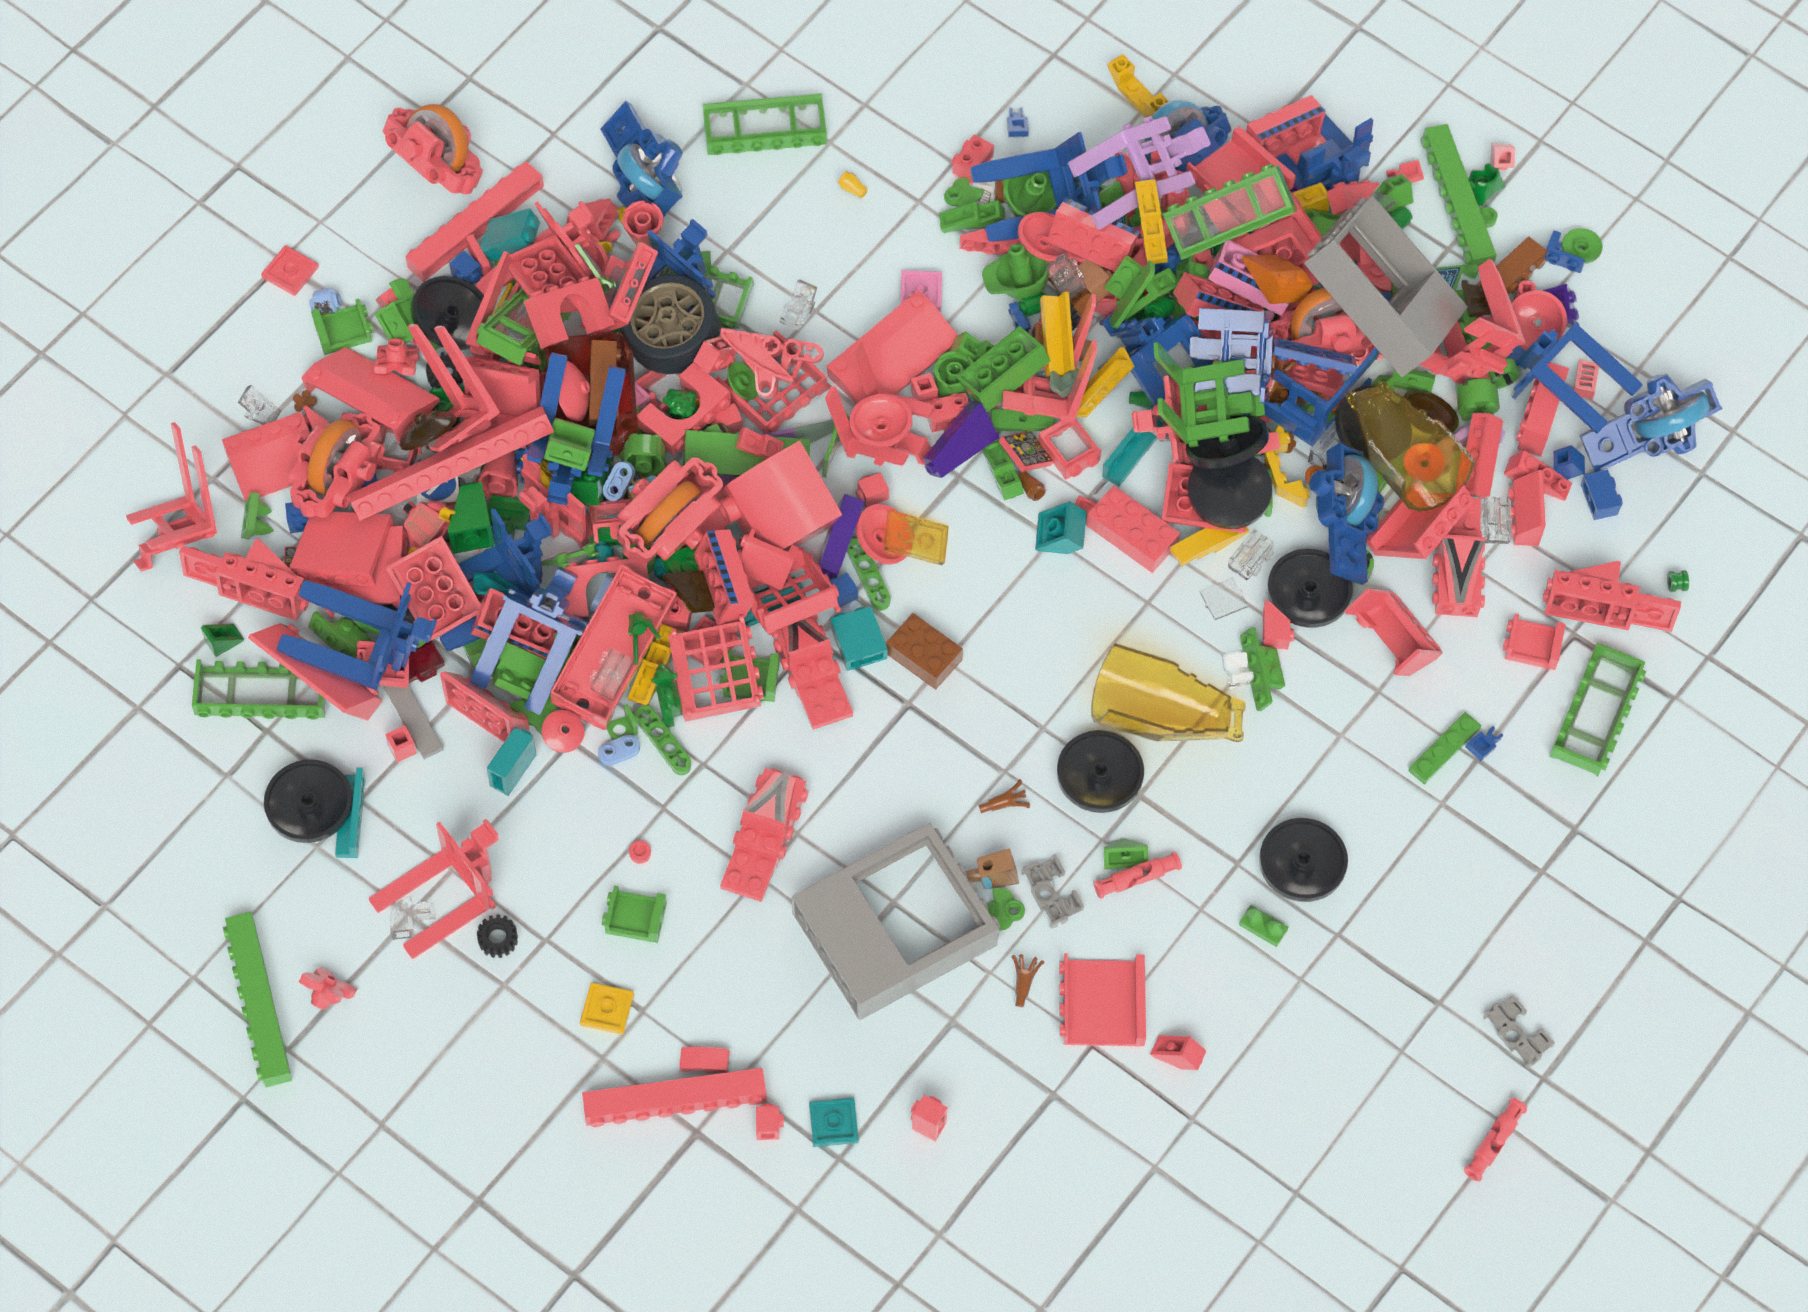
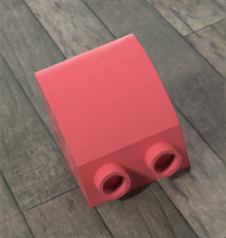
(781, 500)

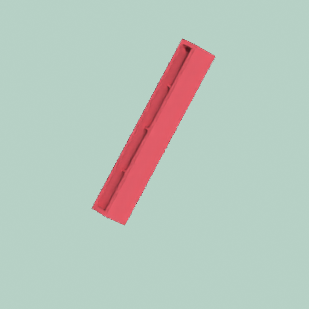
(495, 202)
(674, 1097)

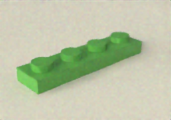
(1444, 748)

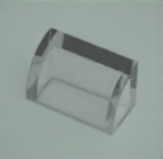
(1318, 453)

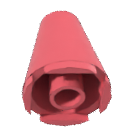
(641, 218)
(500, 476)

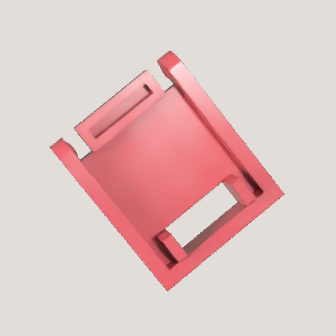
(389, 678)

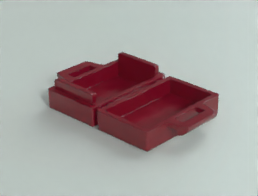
(424, 661)

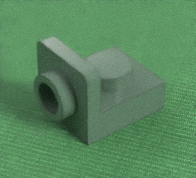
(1063, 384)

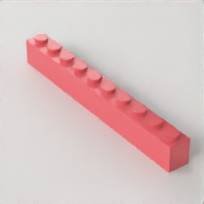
(450, 463)

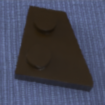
(1475, 299)
(692, 589)

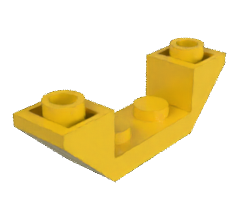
(1132, 89)
(1293, 491)

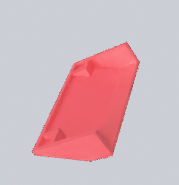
(896, 348)
(382, 396)
(342, 693)

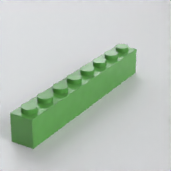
(1458, 195)
(258, 1000)

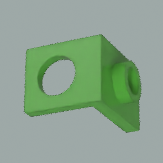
(629, 722)

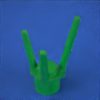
(637, 626)

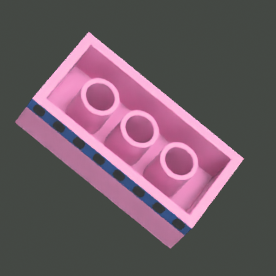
(1232, 274)

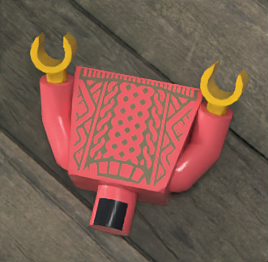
(426, 522)

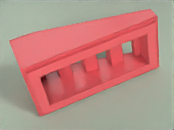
(1584, 391)

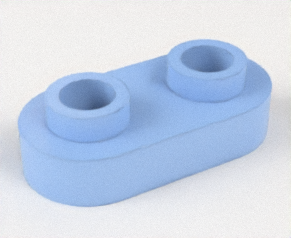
(619, 480)
(601, 592)
(619, 750)

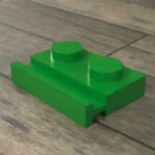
(510, 510)

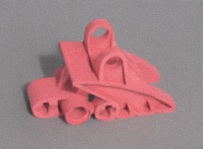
(756, 354)

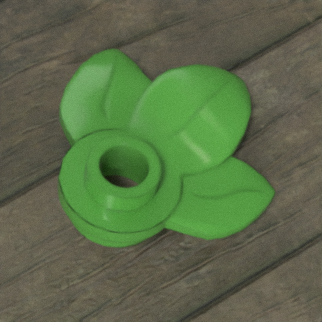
(964, 193)
(1001, 908)

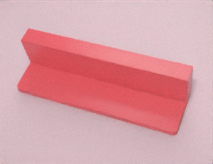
(1483, 447)

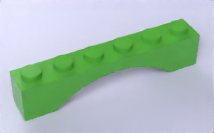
(1397, 188)

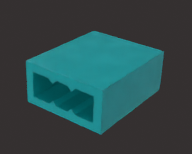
(510, 233)
(858, 638)
(511, 761)

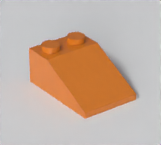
(1278, 278)

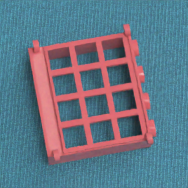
(788, 412)
(800, 609)
(683, 679)

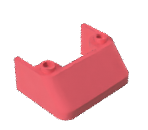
(1397, 628)

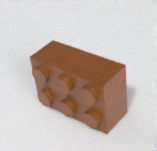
(924, 651)

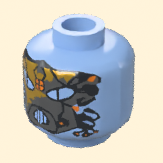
(326, 301)

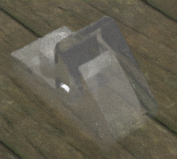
(258, 406)

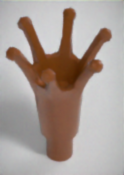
(1283, 369)
(1005, 800)
(1024, 978)

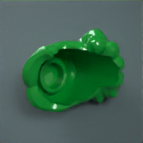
(681, 403)

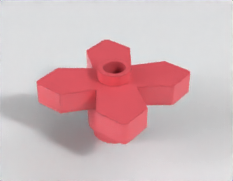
(396, 357)
(326, 988)

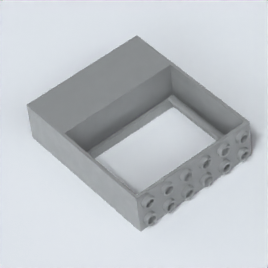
(1420, 311)
(858, 946)

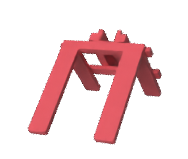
(895, 453)
(183, 531)
(471, 864)

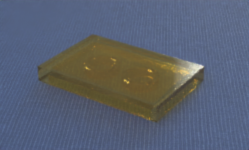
(916, 537)

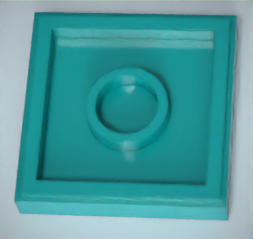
(833, 1122)

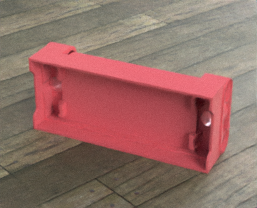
(610, 630)

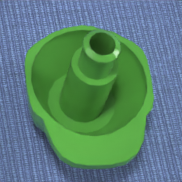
(1029, 194)
(1016, 274)

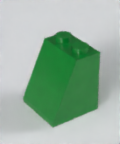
(470, 524)

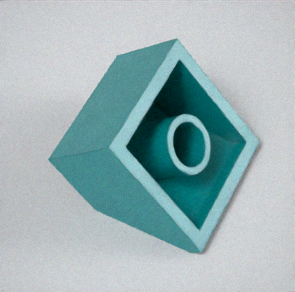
(1061, 529)

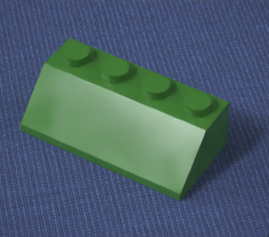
(1003, 368)

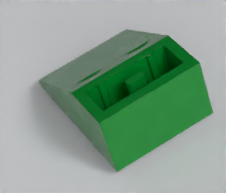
(588, 487)

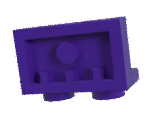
(1567, 298)

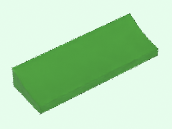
(721, 451)

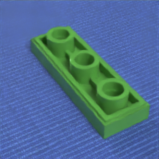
(1011, 421)

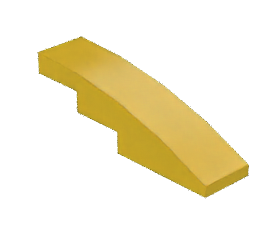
(1151, 221)
(1203, 543)
(659, 653)

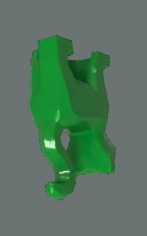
(667, 694)

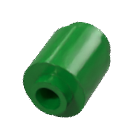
(1402, 217)
(1030, 305)
(1160, 308)

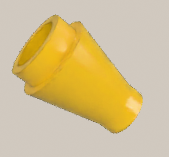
(852, 184)

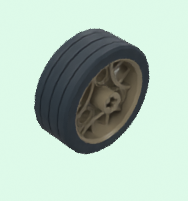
(671, 323)

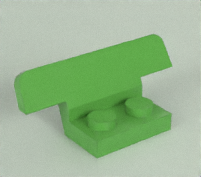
(1127, 285)
(397, 315)
(517, 670)

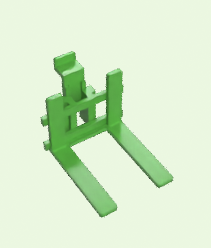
(1220, 405)

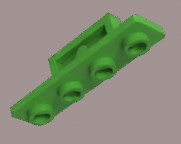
(339, 635)
(1265, 667)

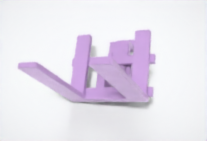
(1168, 149)

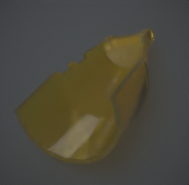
(1410, 449)
(1161, 701)

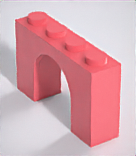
(545, 310)
(712, 399)
(592, 568)

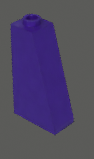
(961, 440)
(839, 536)

